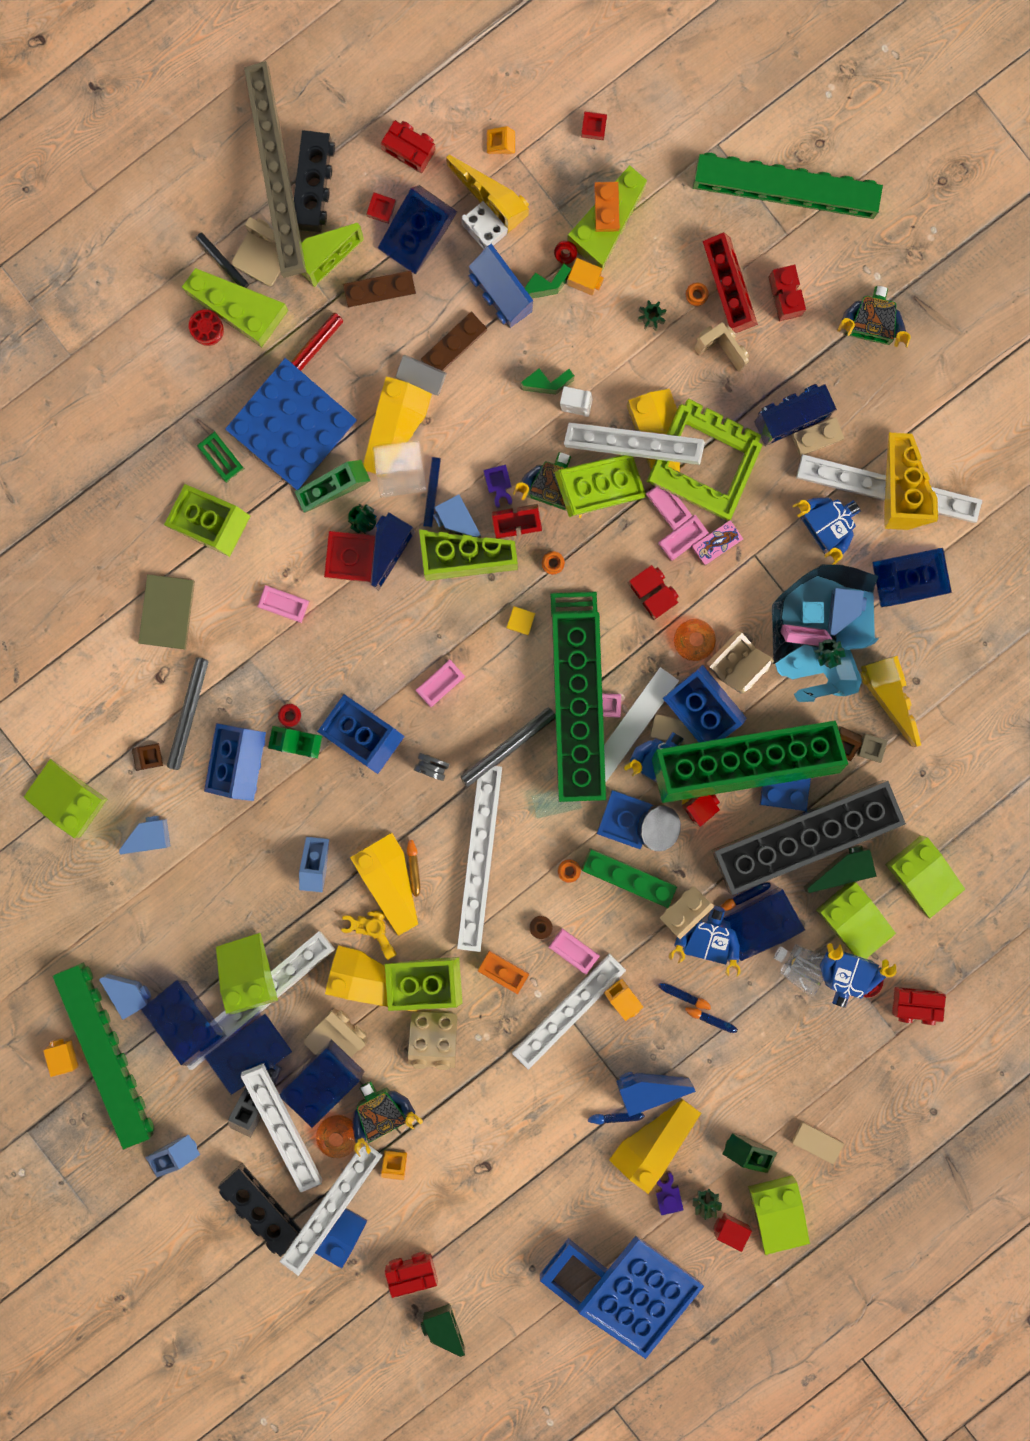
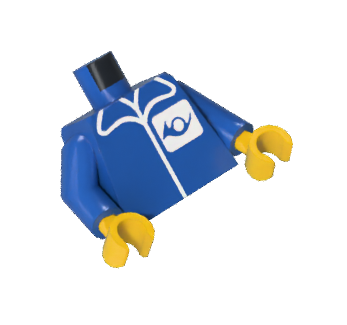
(829, 524)
(642, 755)
(710, 940)
(851, 974)

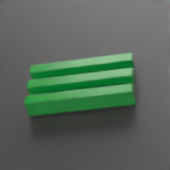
(232, 472)
(554, 605)

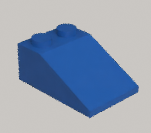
(361, 734)
(648, 1091)

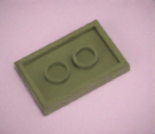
(166, 612)

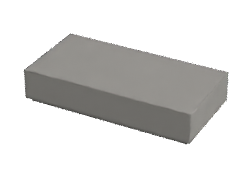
(421, 375)

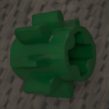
(648, 310)
(362, 518)
(830, 653)
(707, 1204)

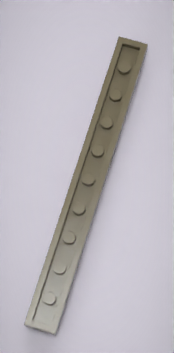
(275, 170)

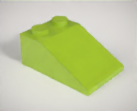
(328, 249)
(207, 520)
(65, 799)
(926, 875)
(856, 920)
(244, 975)
(423, 984)
(779, 1214)

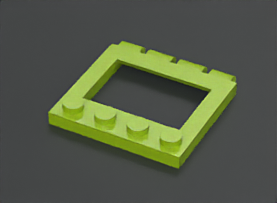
(728, 433)

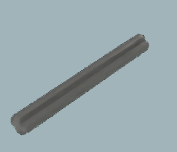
(187, 713)
(508, 746)

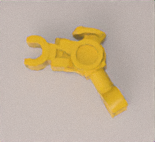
(373, 927)

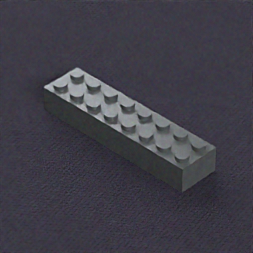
(808, 837)

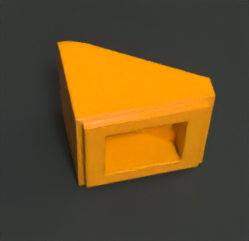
(501, 140)
(394, 1165)

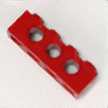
(730, 282)

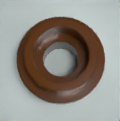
(538, 920)

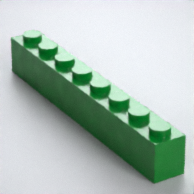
(787, 186)
(103, 1055)

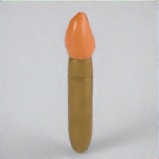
(414, 869)

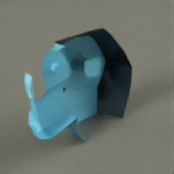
(808, 605)

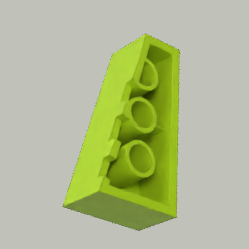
(598, 246)
(240, 307)
(461, 556)

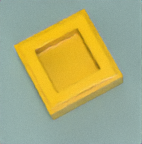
(520, 620)

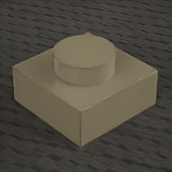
(872, 748)

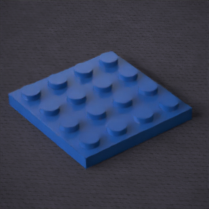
(291, 424)
(640, 1297)

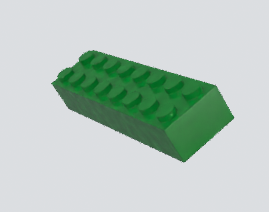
(578, 707)
(749, 761)

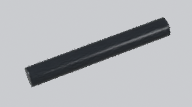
(221, 260)

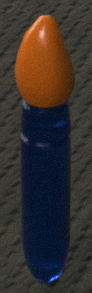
(745, 896)
(682, 995)
(712, 1020)

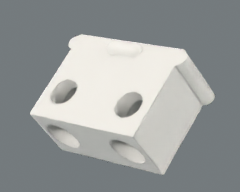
(483, 226)
(576, 401)

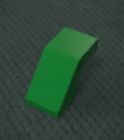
(540, 287)
(539, 383)
(295, 742)

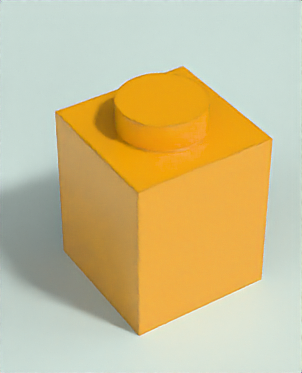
(585, 277)
(623, 1000)
(60, 1057)

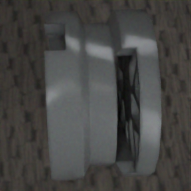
(432, 770)

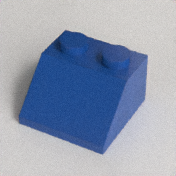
(342, 1238)

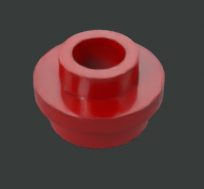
(562, 257)
(282, 715)

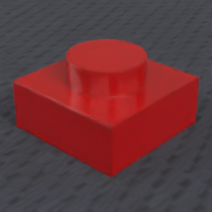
(594, 125)
(381, 208)

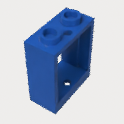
(558, 1262)

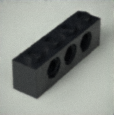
(311, 145)
(259, 1197)

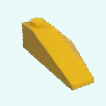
(500, 199)
(653, 414)
(397, 416)
(907, 488)
(886, 684)
(386, 876)
(357, 978)
(653, 1147)

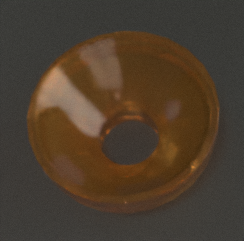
(683, 645)
(336, 1124)

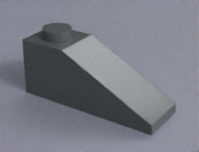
(245, 1114)

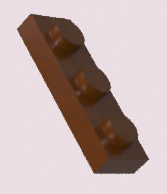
(379, 288)
(455, 342)

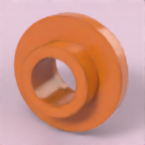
(699, 287)
(553, 555)
(569, 878)

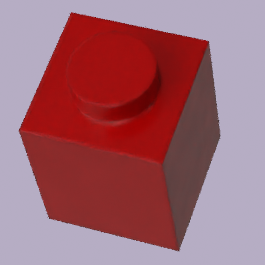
(732, 1232)

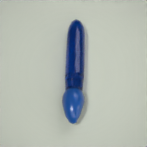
(615, 1118)

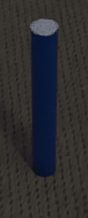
(432, 491)

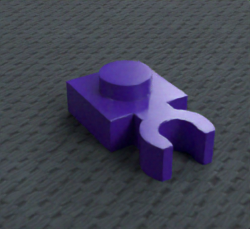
(498, 481)
(668, 1197)

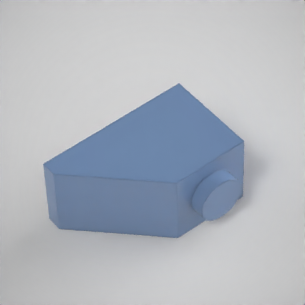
(455, 517)
(844, 608)
(147, 836)
(313, 864)
(126, 994)
(173, 1156)

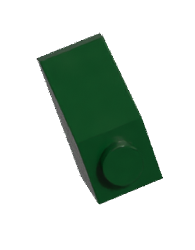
(749, 1153)
(443, 1330)

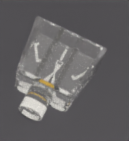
(801, 967)

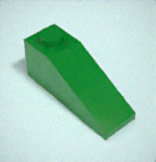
(332, 485)

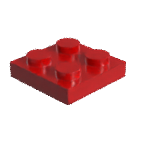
(349, 556)

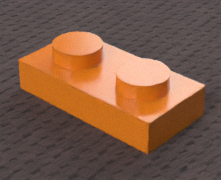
(606, 206)
(503, 972)

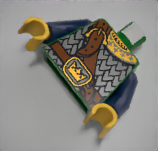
(875, 320)
(542, 484)
(380, 1114)

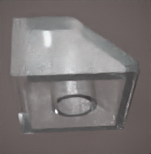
(399, 469)

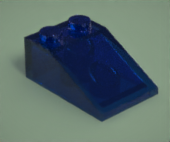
(417, 228)
(390, 542)
(912, 577)
(764, 923)
(248, 1048)

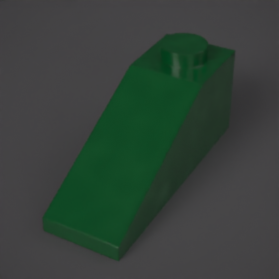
(847, 868)

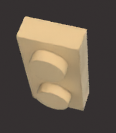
(818, 436)

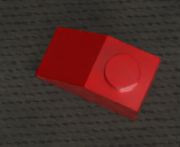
(701, 808)

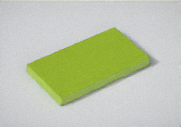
(600, 484)

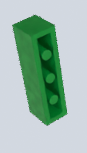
(629, 878)

